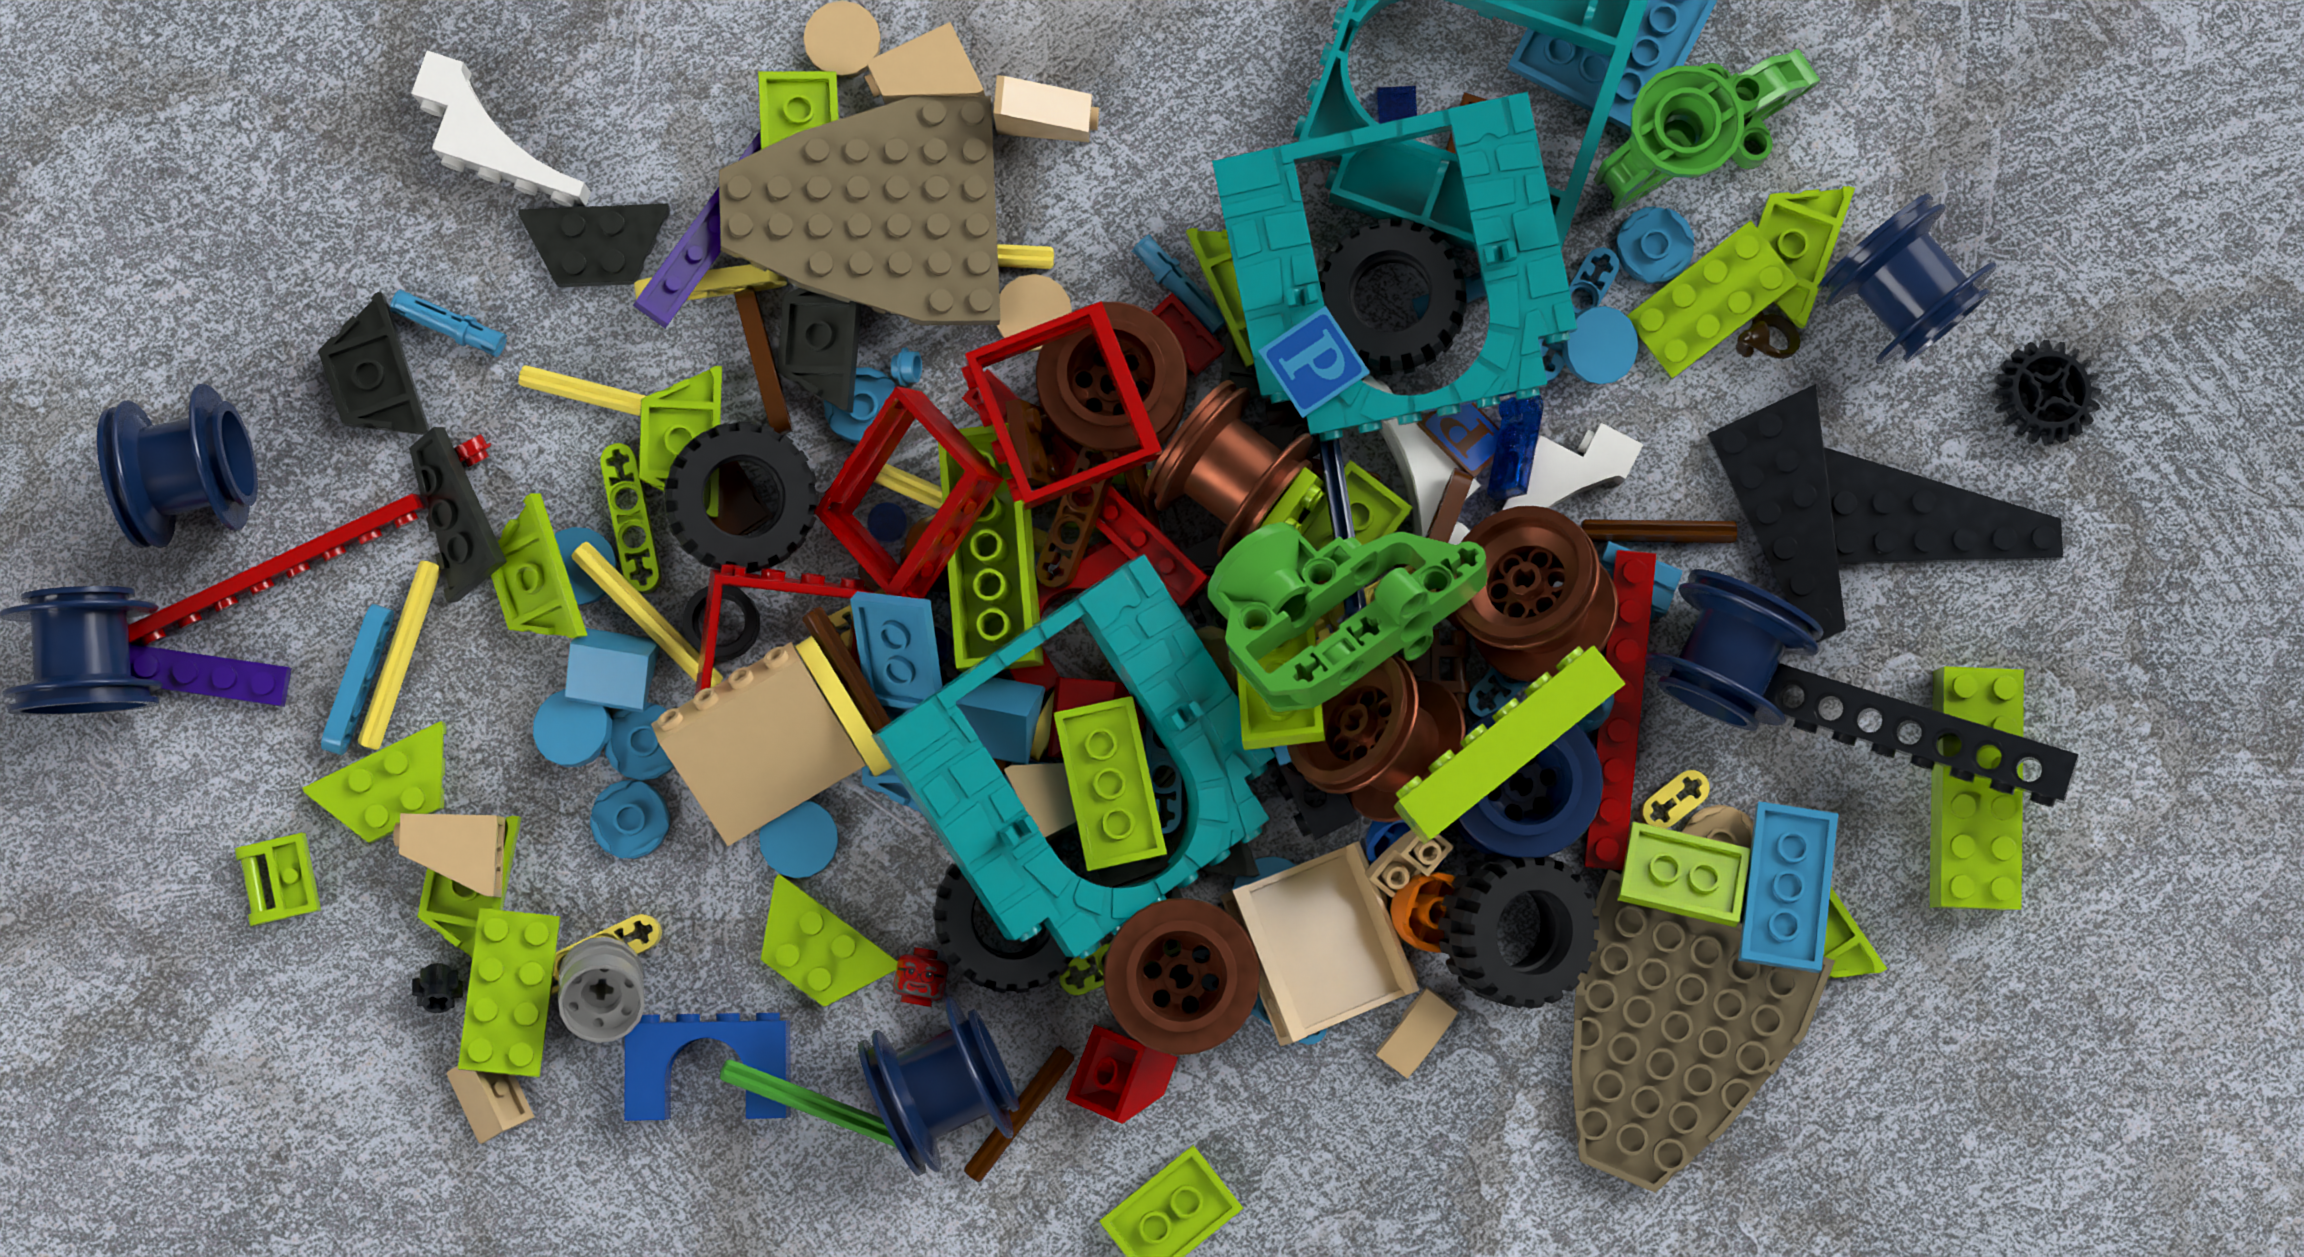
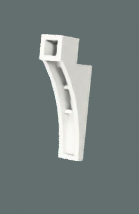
(475, 142)
(1422, 468)
(1562, 473)

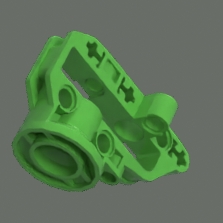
(1694, 122)
(1272, 584)

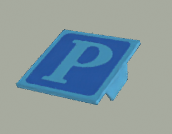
(1314, 361)

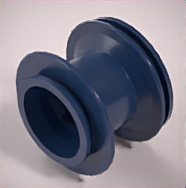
(1908, 281)
(176, 467)
(1733, 650)
(80, 652)
(1570, 801)
(938, 1086)

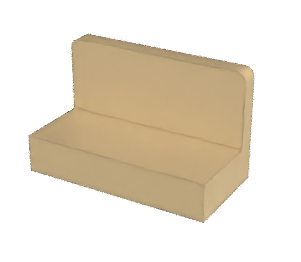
(490, 1101)

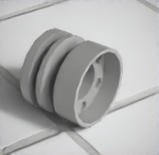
(605, 1009)

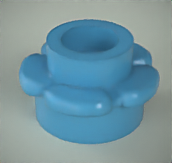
(907, 366)

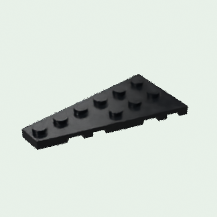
(1783, 489)
(1913, 519)

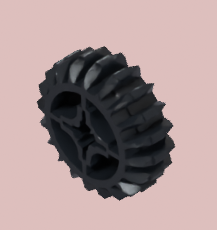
(2066, 367)

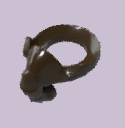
(1759, 337)

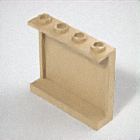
(757, 744)
(1322, 943)

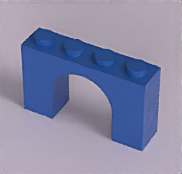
(656, 1044)

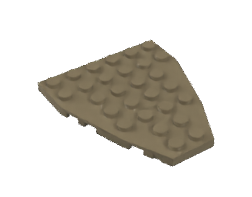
(877, 210)
(1674, 1036)

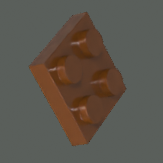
(1032, 440)

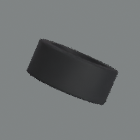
(743, 642)

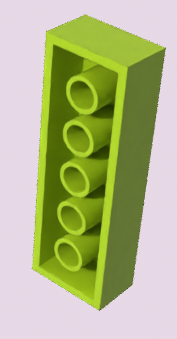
(992, 568)
(1514, 739)
(1972, 826)

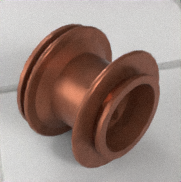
(1160, 369)
(1226, 465)
(1524, 558)
(1381, 738)
(1219, 1011)

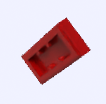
(1196, 341)

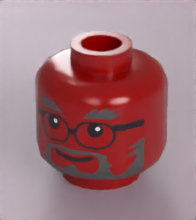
(920, 977)

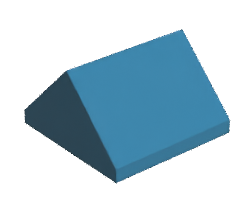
(611, 670)
(1004, 717)

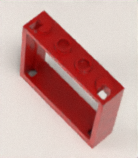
(989, 413)
(950, 522)
(768, 580)

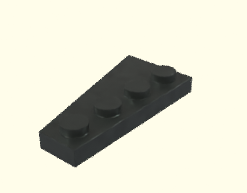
(463, 533)

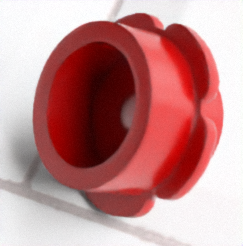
(473, 450)

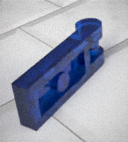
(1515, 447)

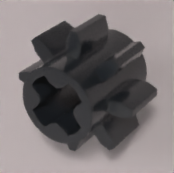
(437, 988)

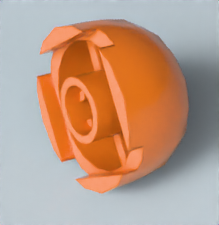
(1418, 907)

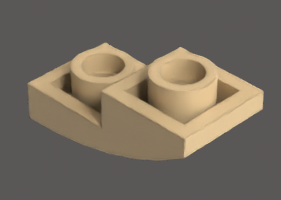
(1405, 859)
(1417, 1032)

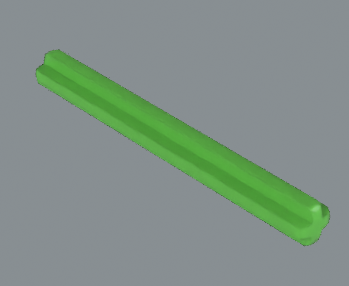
(805, 1100)

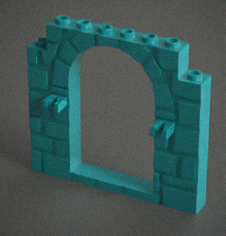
(1424, 181)
(1510, 231)
(989, 826)

